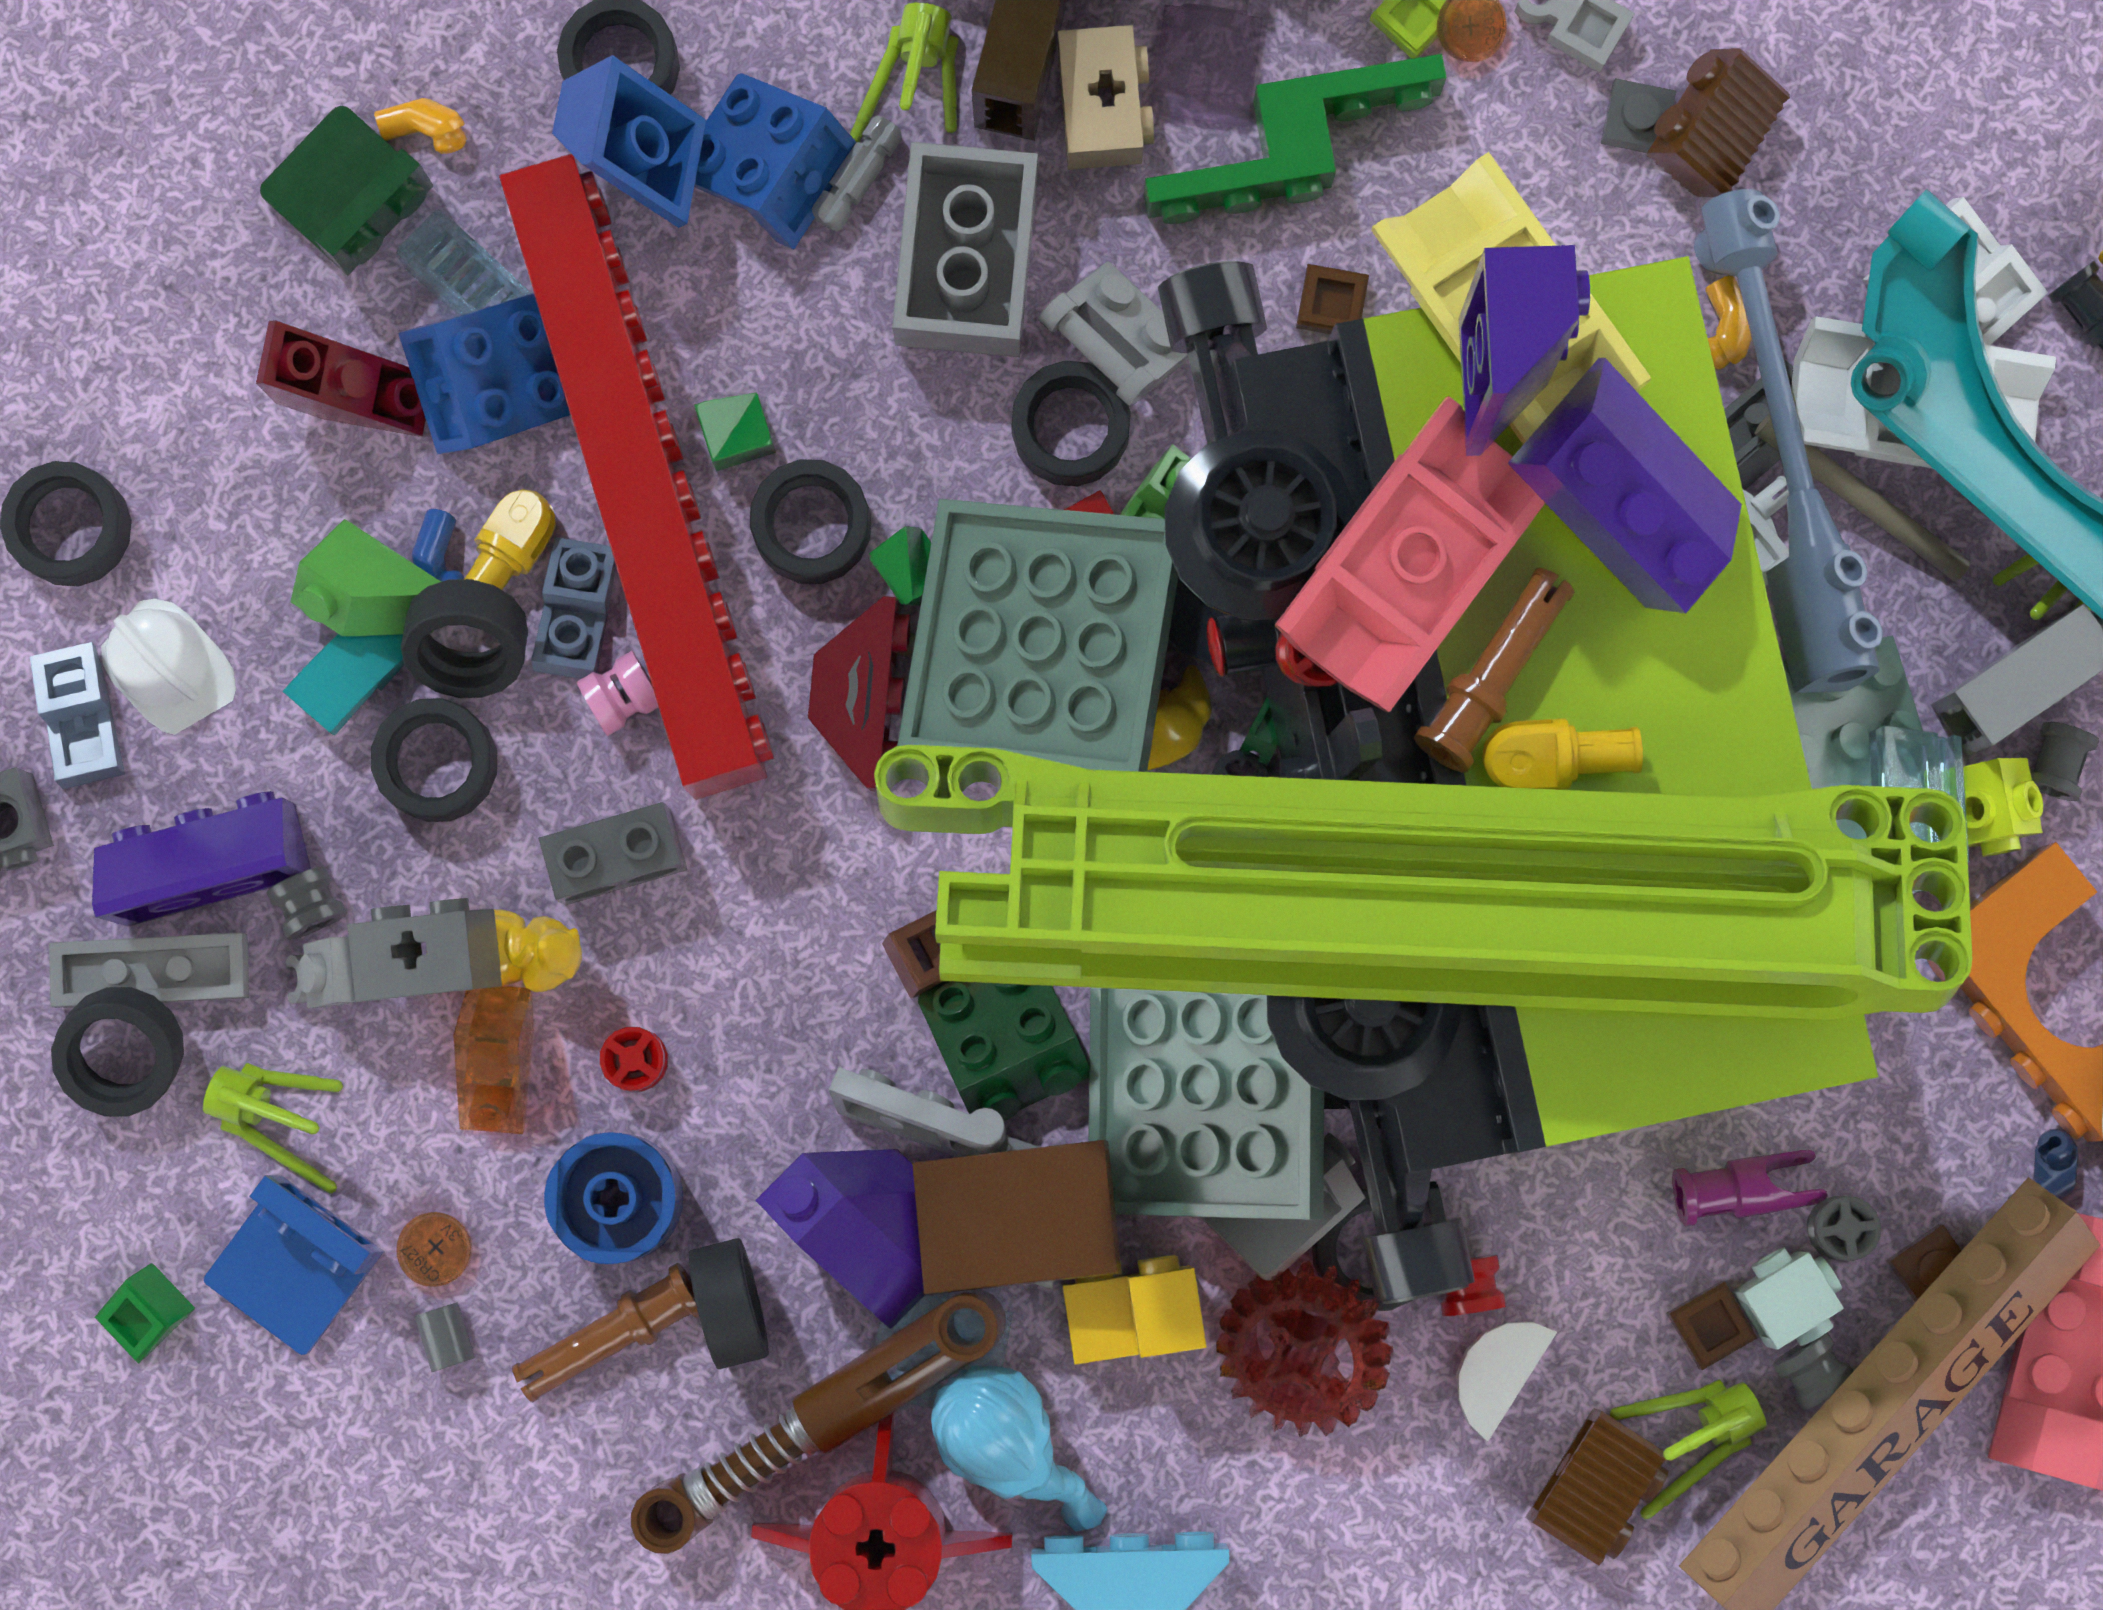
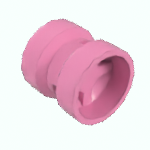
(606, 699)

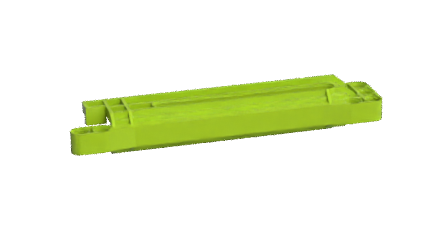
(1444, 889)

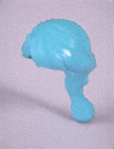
(999, 1438)

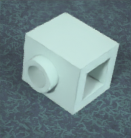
(1790, 1298)

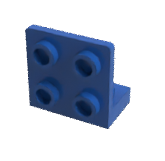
(771, 155)
(485, 374)
(292, 1264)

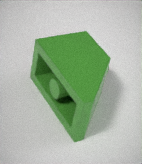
(357, 584)

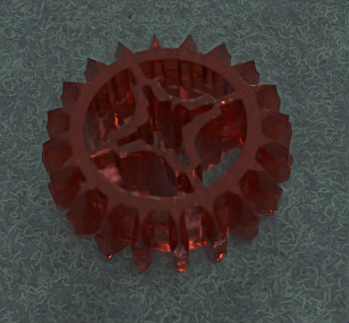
(1324, 1390)

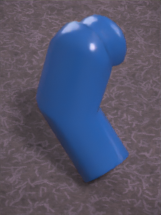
(433, 543)

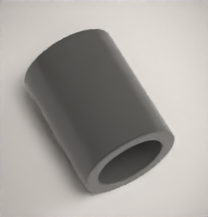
(444, 1337)

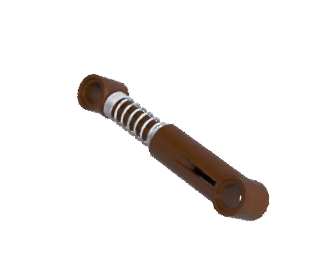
(821, 1418)

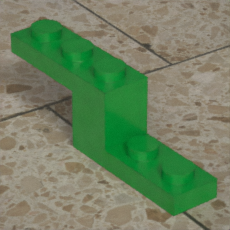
(1295, 138)

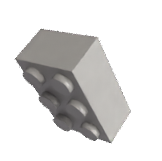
(965, 249)

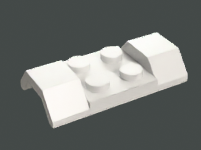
(1837, 421)

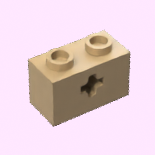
(1095, 61)

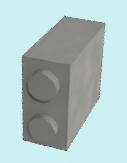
(2024, 680)

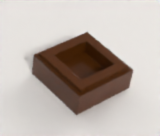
(1330, 298)
(1712, 1325)

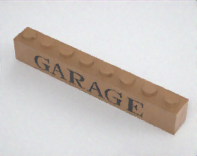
(1892, 1401)

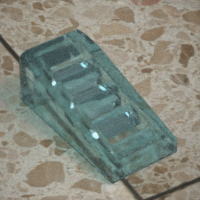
(437, 248)

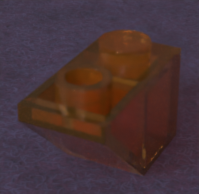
(494, 1058)

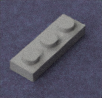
(161, 966)

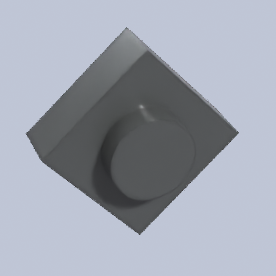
(1634, 113)

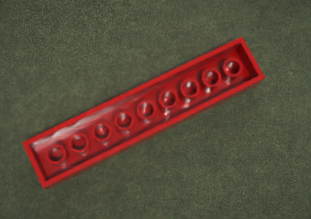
(633, 476)

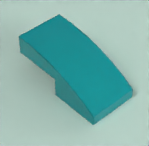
(345, 677)

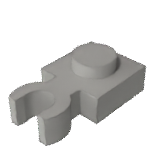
(1581, 27)
(323, 974)

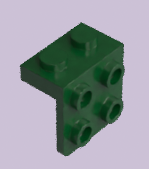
(346, 188)
(1004, 1043)

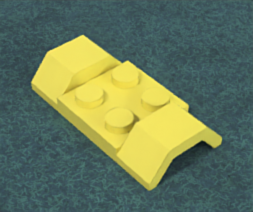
(1439, 254)

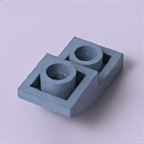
(574, 608)

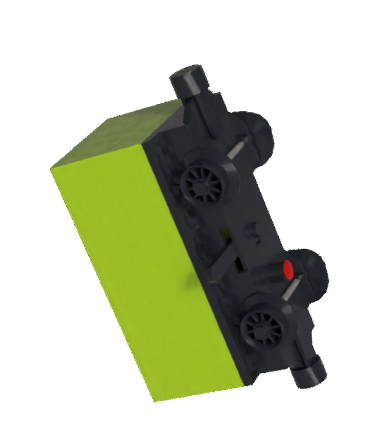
(1283, 471)

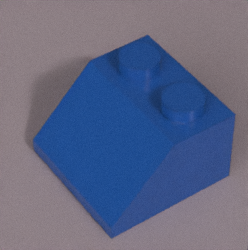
(632, 136)

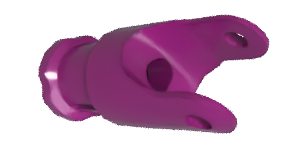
(1740, 1188)

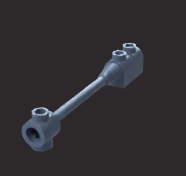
(1816, 588)

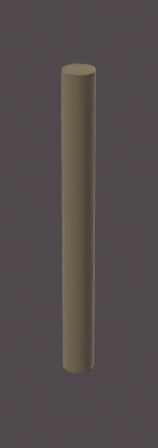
(1876, 508)

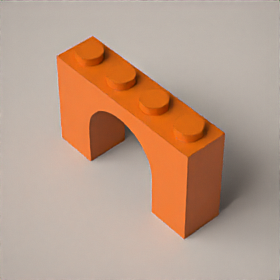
(2004, 932)

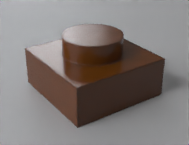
(1924, 1260)

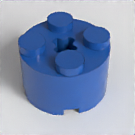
(586, 1224)

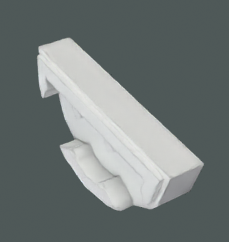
(1496, 1371)

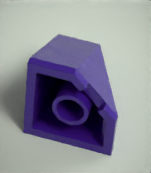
(856, 1222)

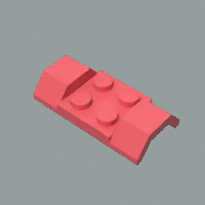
(1410, 561)
(2055, 1383)

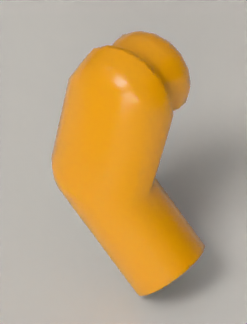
(424, 117)
(1733, 331)

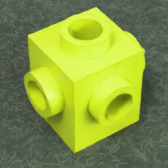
(2001, 805)

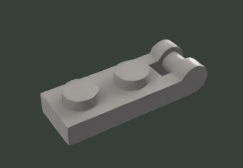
(920, 1117)

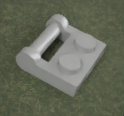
(1116, 331)

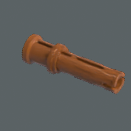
(1479, 696)
(636, 1319)

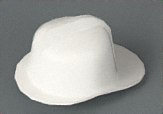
(167, 665)

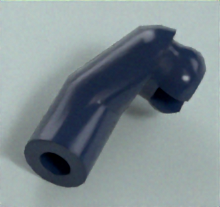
(2056, 1163)

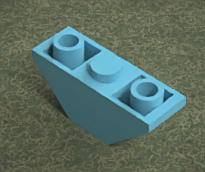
(1130, 1570)

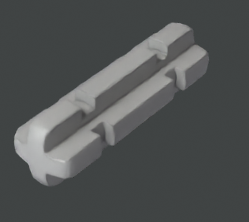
(857, 173)

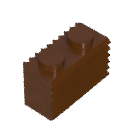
(1717, 122)
(1599, 1488)

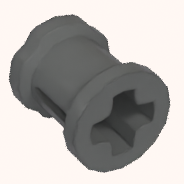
(2062, 760)

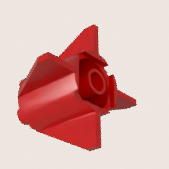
(909, 1517)

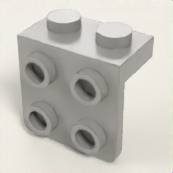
(1278, 1243)

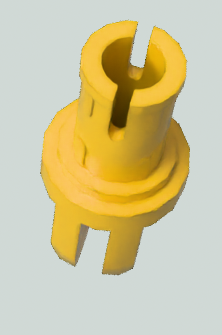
(512, 537)
(1553, 753)

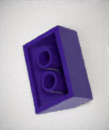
(1515, 333)
(1632, 491)
(197, 860)

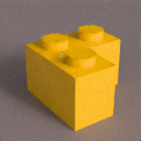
(1135, 1312)

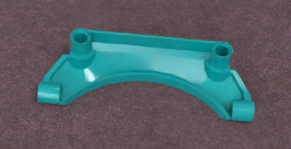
(1951, 405)

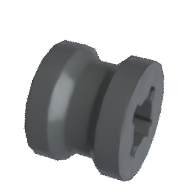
(306, 902)
(1857, 1227)
(1813, 1371)

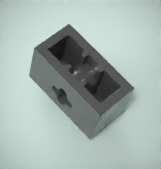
(390, 959)

